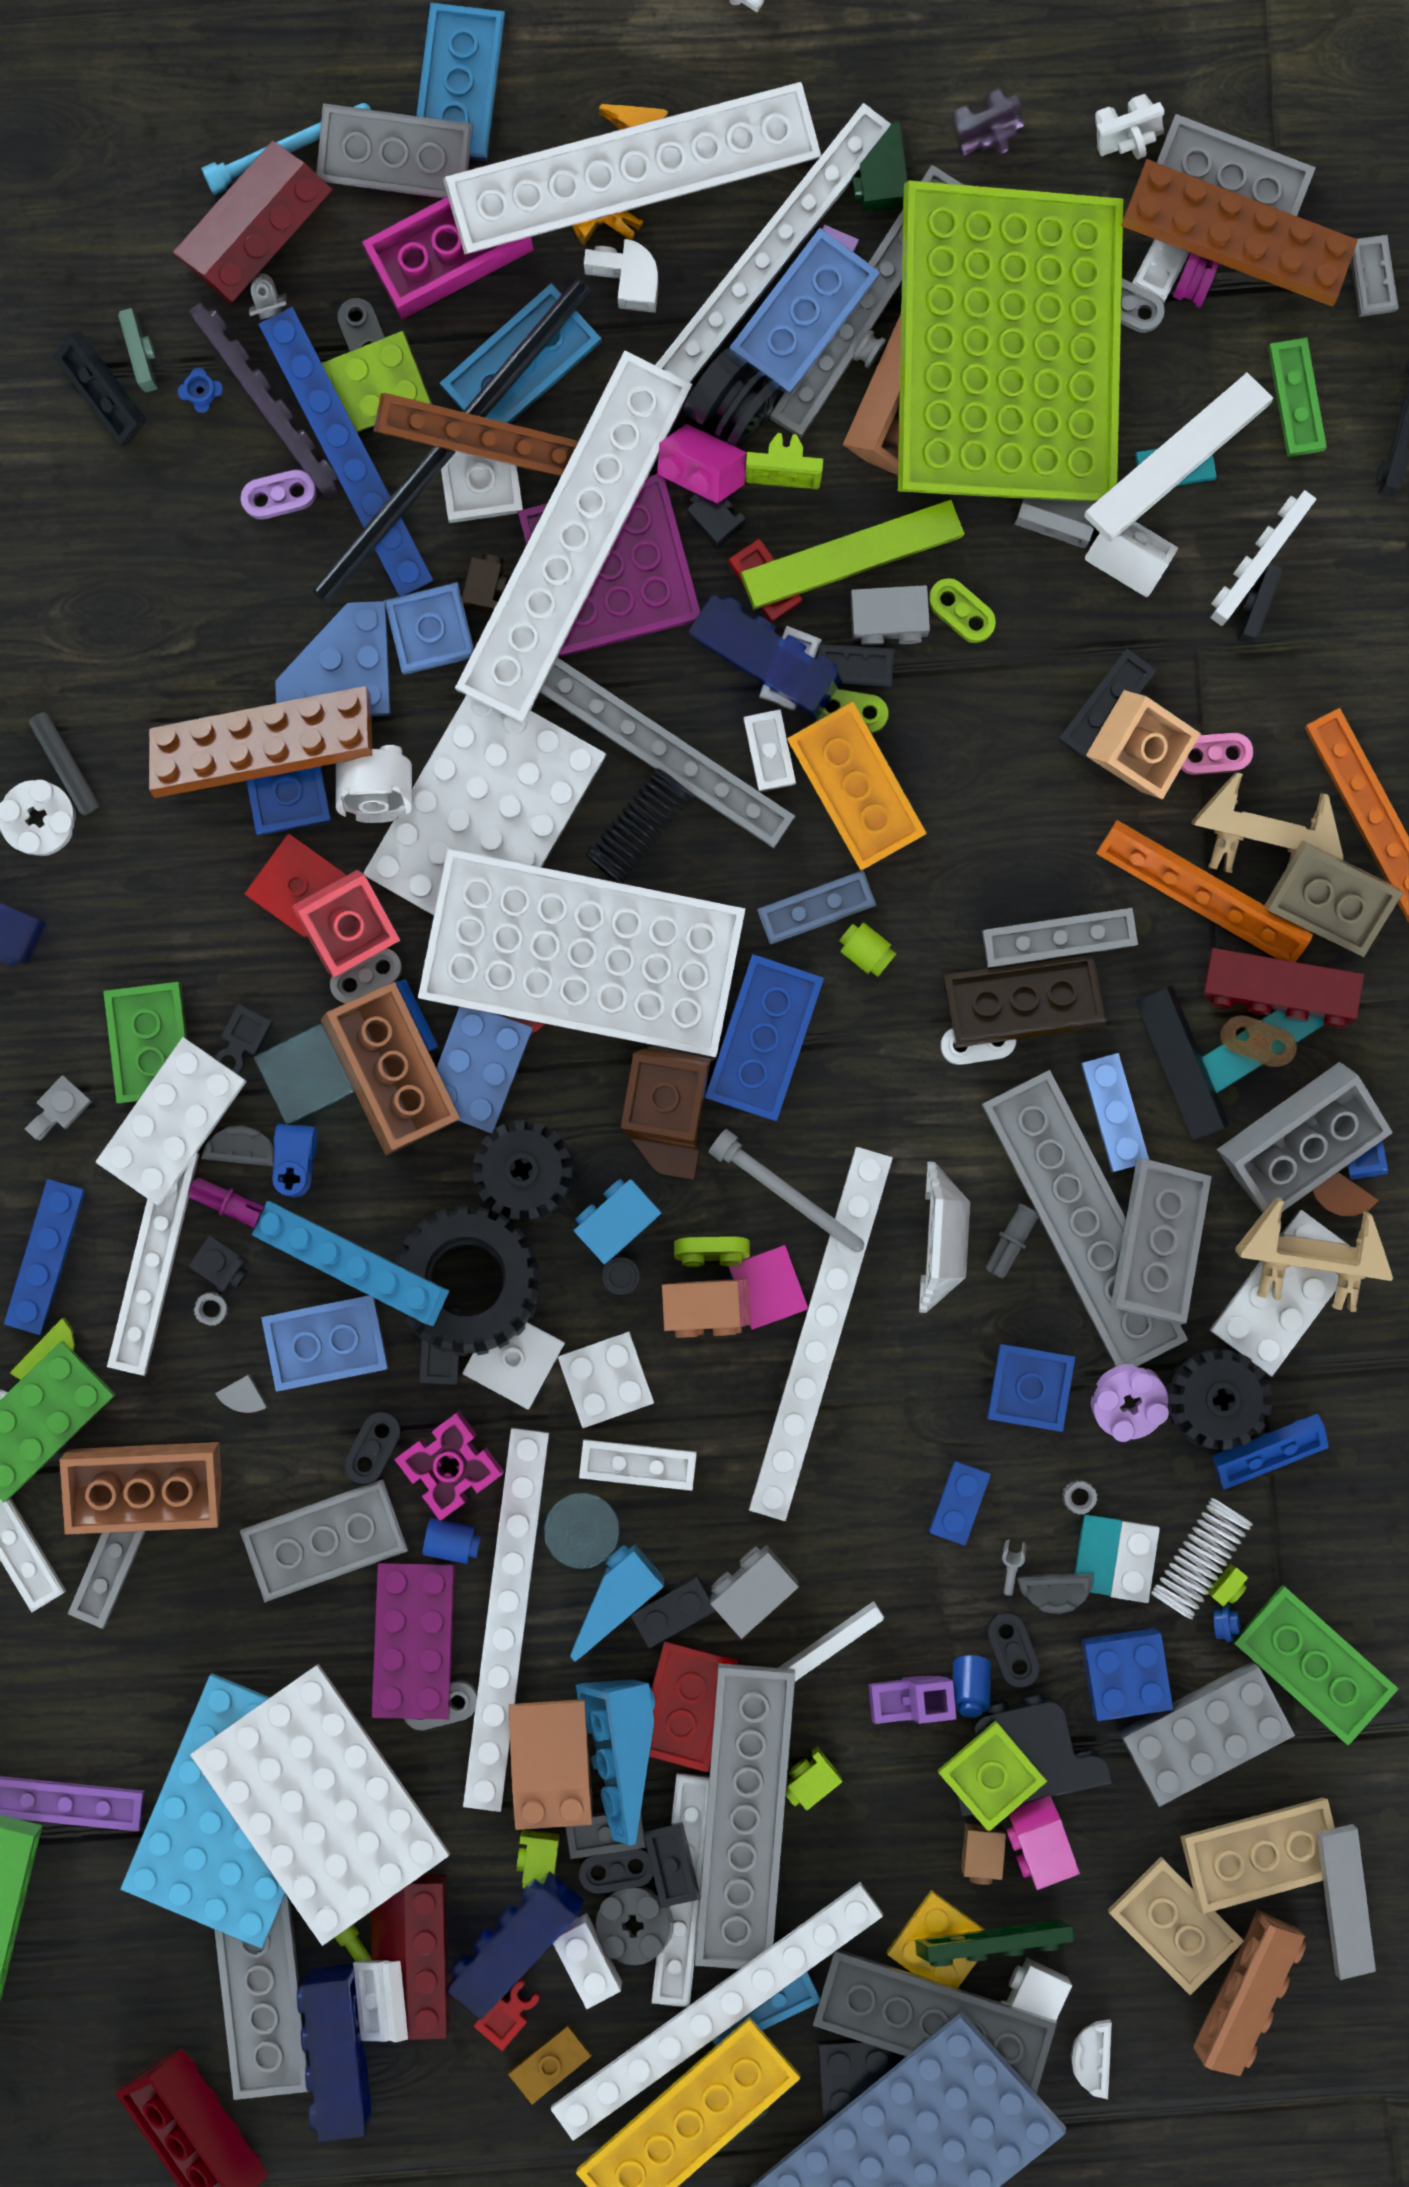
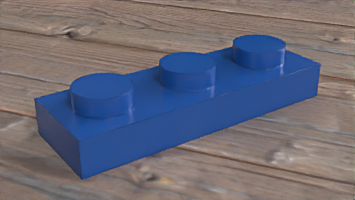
(1270, 1451)

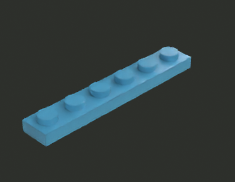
(350, 1263)

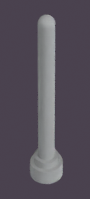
(730, 1150)

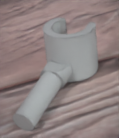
(1013, 1561)

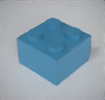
(616, 1220)

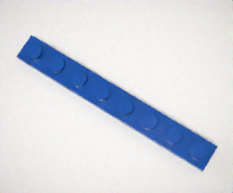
(343, 446)

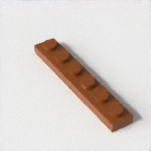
(473, 435)

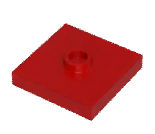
(289, 878)

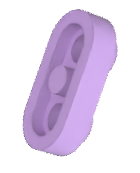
(278, 490)

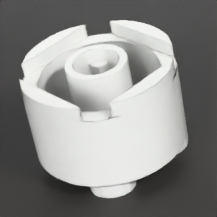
(375, 785)

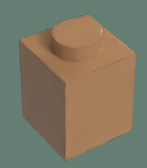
(983, 1853)

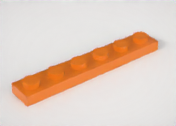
(1364, 799)
(1203, 893)

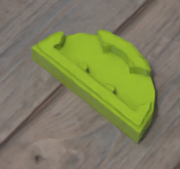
(60, 1332)

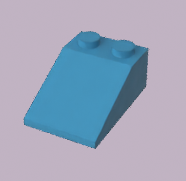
(623, 1589)

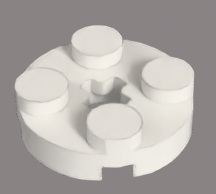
(57, 825)

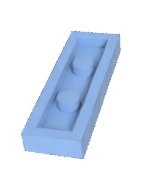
(1114, 1111)

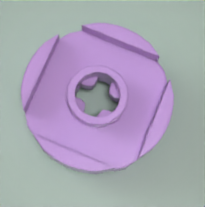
(1134, 1422)

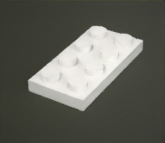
(171, 1121)
(1271, 1327)

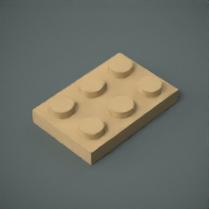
(1166, 1922)

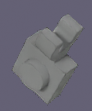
(61, 1105)

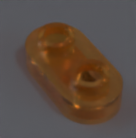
(1259, 1041)

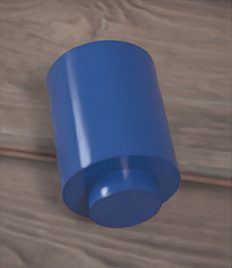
(451, 1541)
(972, 1685)

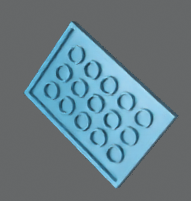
(193, 1848)

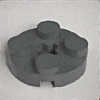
(619, 1941)

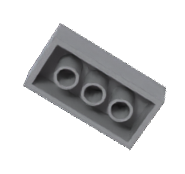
(1206, 1733)

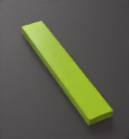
(852, 554)

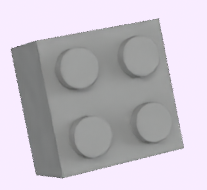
(753, 1590)

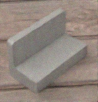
(1057, 520)

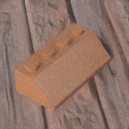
(876, 423)
(389, 1068)
(141, 1488)
(1249, 1993)

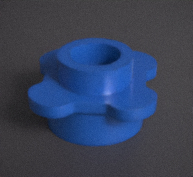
(189, 390)

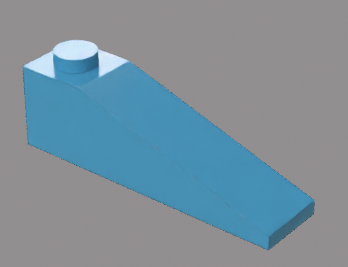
(622, 1729)

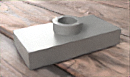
(1373, 276)

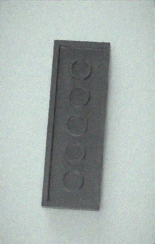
(905, 2010)

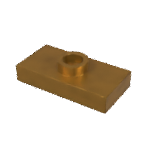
(550, 2063)

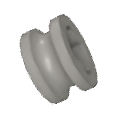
(869, 349)

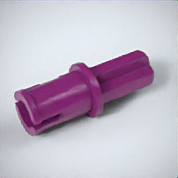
(225, 1202)

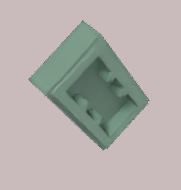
(139, 350)

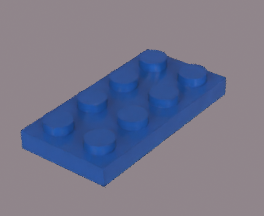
(764, 1037)

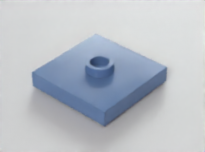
(430, 628)

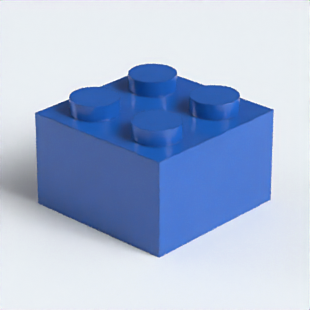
(1126, 1674)

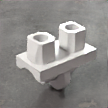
(1130, 130)

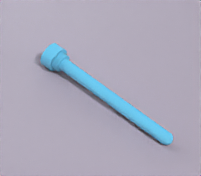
(221, 175)

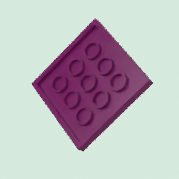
(643, 580)

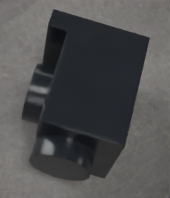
(714, 519)

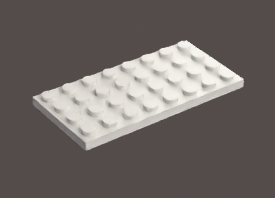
(581, 953)

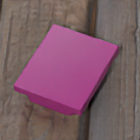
(772, 1286)

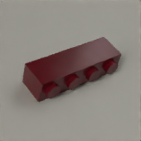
(1283, 986)

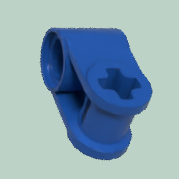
(294, 1151)

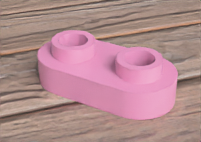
(1213, 754)

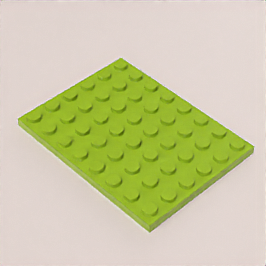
(1009, 343)

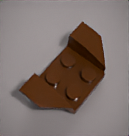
(666, 1107)

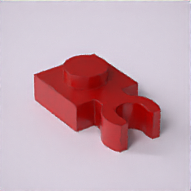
(505, 2018)

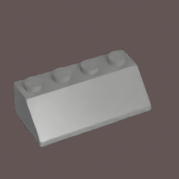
(1306, 1139)

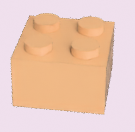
(1143, 744)

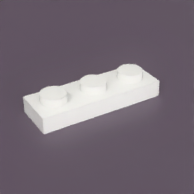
(637, 1464)

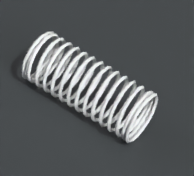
(1219, 1511)

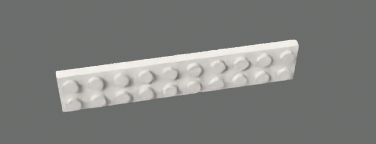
(631, 168)
(573, 537)

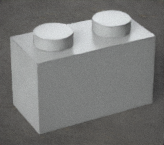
(889, 614)

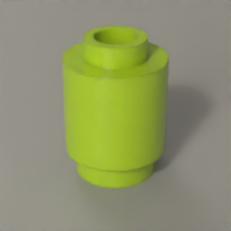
(867, 949)

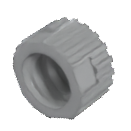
(215, 1296)
(1079, 1509)

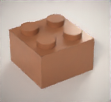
(706, 1305)

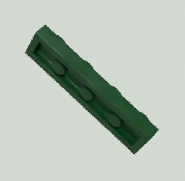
(1008, 1940)

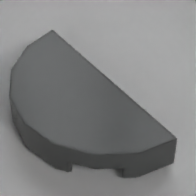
(240, 1145)
(1057, 1591)

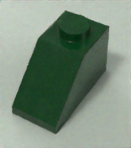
(882, 173)

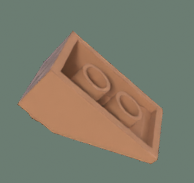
(550, 1764)

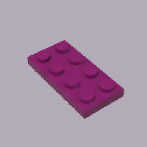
(413, 1641)

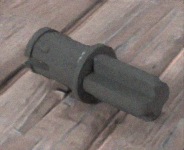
(1011, 1241)

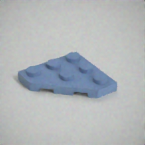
(344, 657)

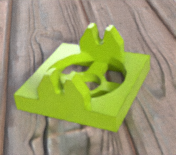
(784, 466)

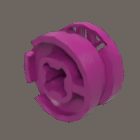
(1195, 279)

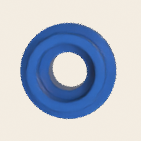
(1226, 1623)

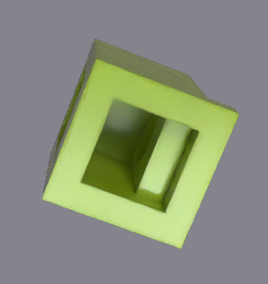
(811, 1780)
(538, 1856)

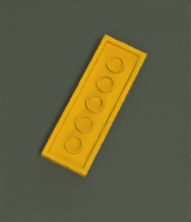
(694, 2114)

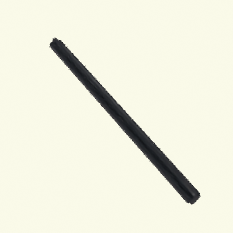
(438, 457)

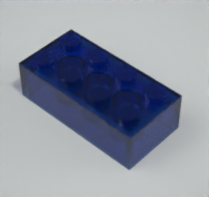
(335, 2053)

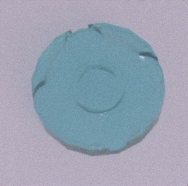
(581, 1530)

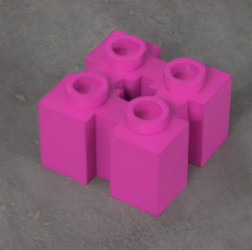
(447, 1488)

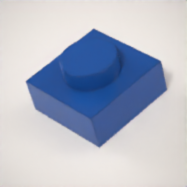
(1369, 1164)

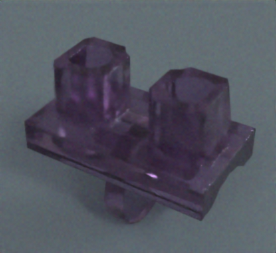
(990, 126)

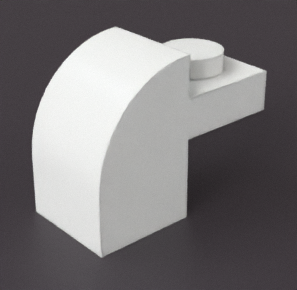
(635, 270)

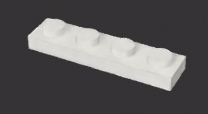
(1270, 543)

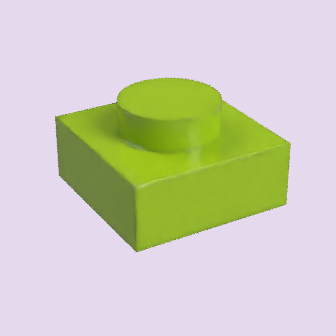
(1228, 1586)

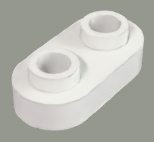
(973, 1053)

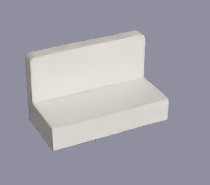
(1133, 557)

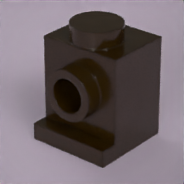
(484, 583)

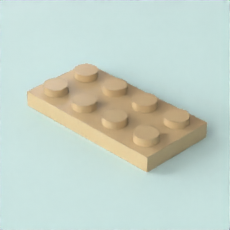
(1257, 1855)

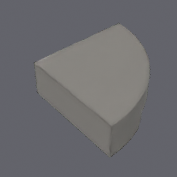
(242, 1396)

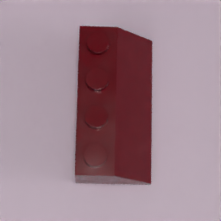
(252, 221)
(415, 1932)
(190, 2126)

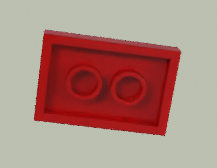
(685, 1705)

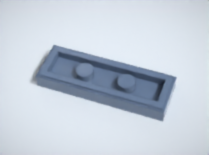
(816, 907)

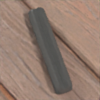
(63, 763)

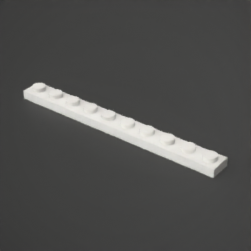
(774, 246)
(819, 1337)
(506, 1619)
(716, 2011)

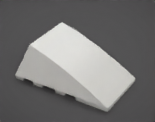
(946, 1238)

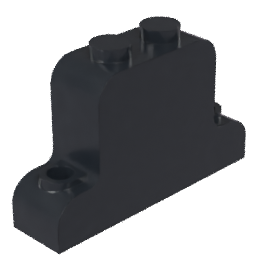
(1043, 1736)

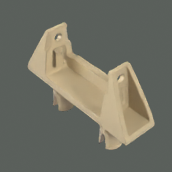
(1234, 826)
(1348, 1262)

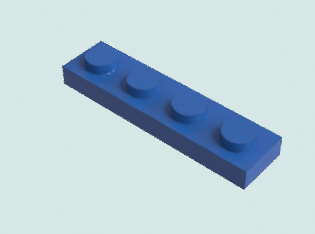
(44, 1257)

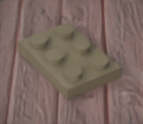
(1333, 899)

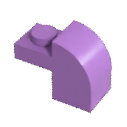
(913, 1698)

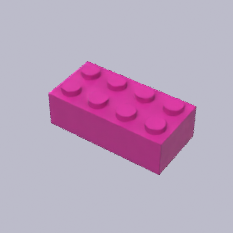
(425, 258)

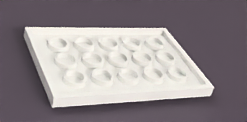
(485, 792)
(320, 1804)

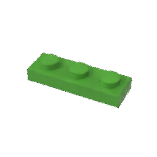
(1297, 397)

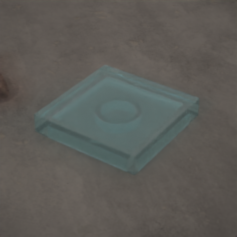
(304, 1074)

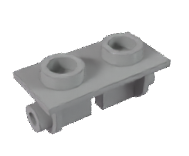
(265, 297)

